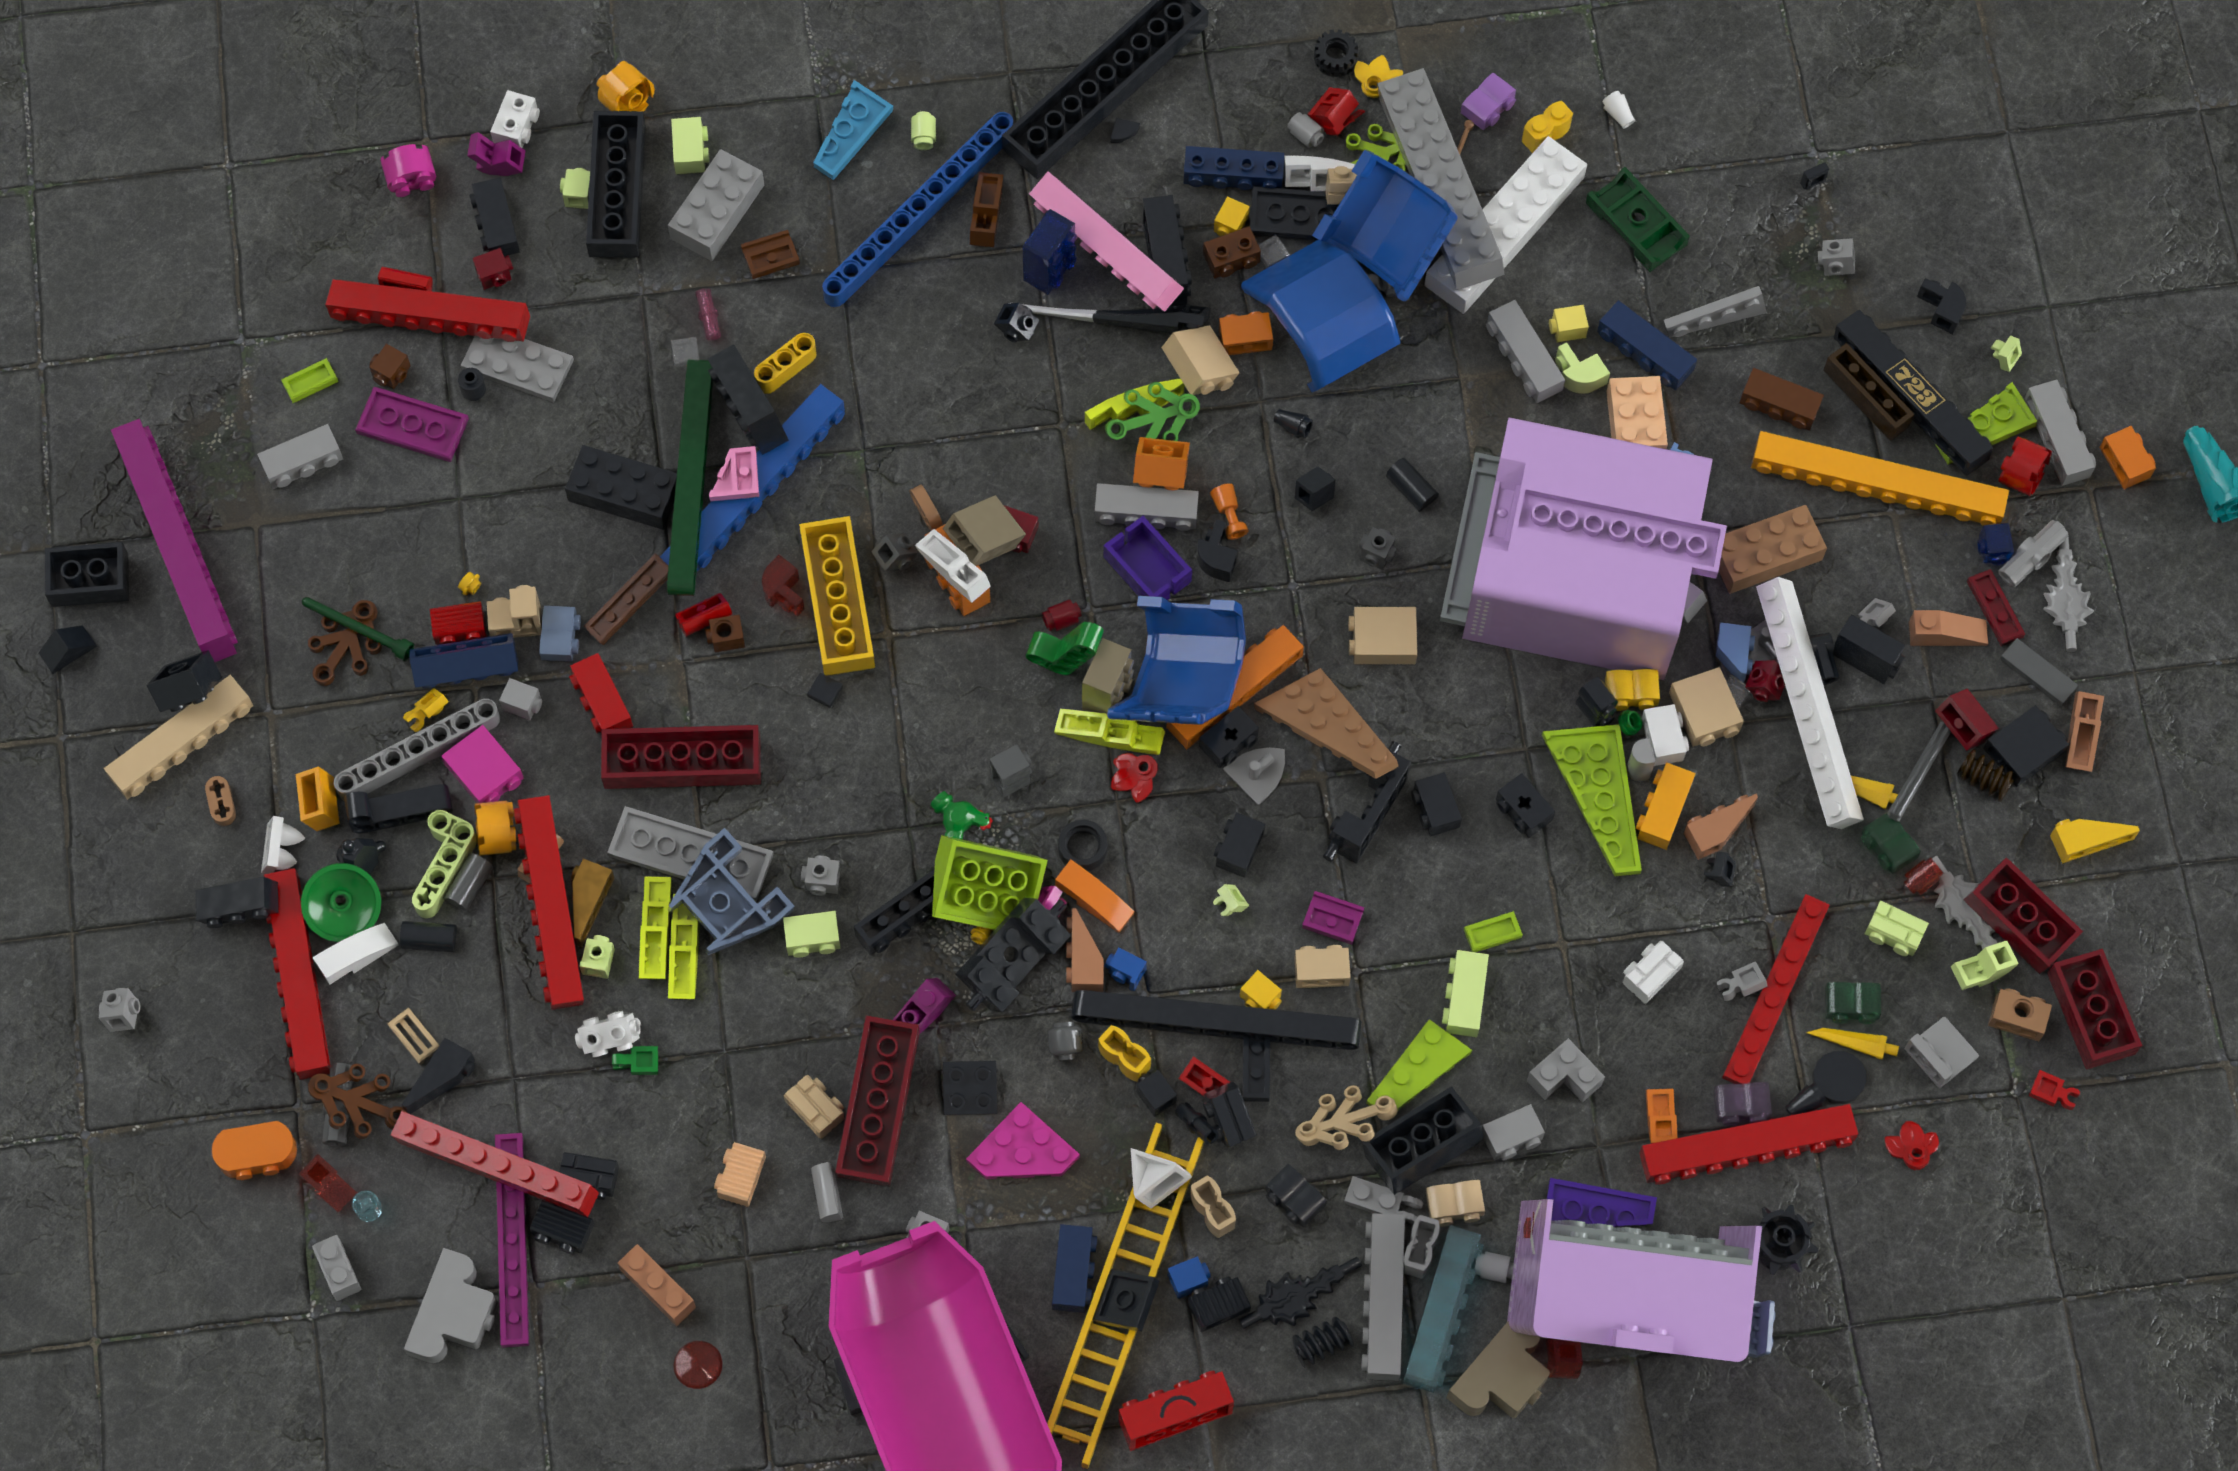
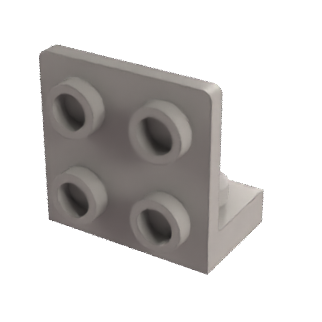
(1941, 1052)

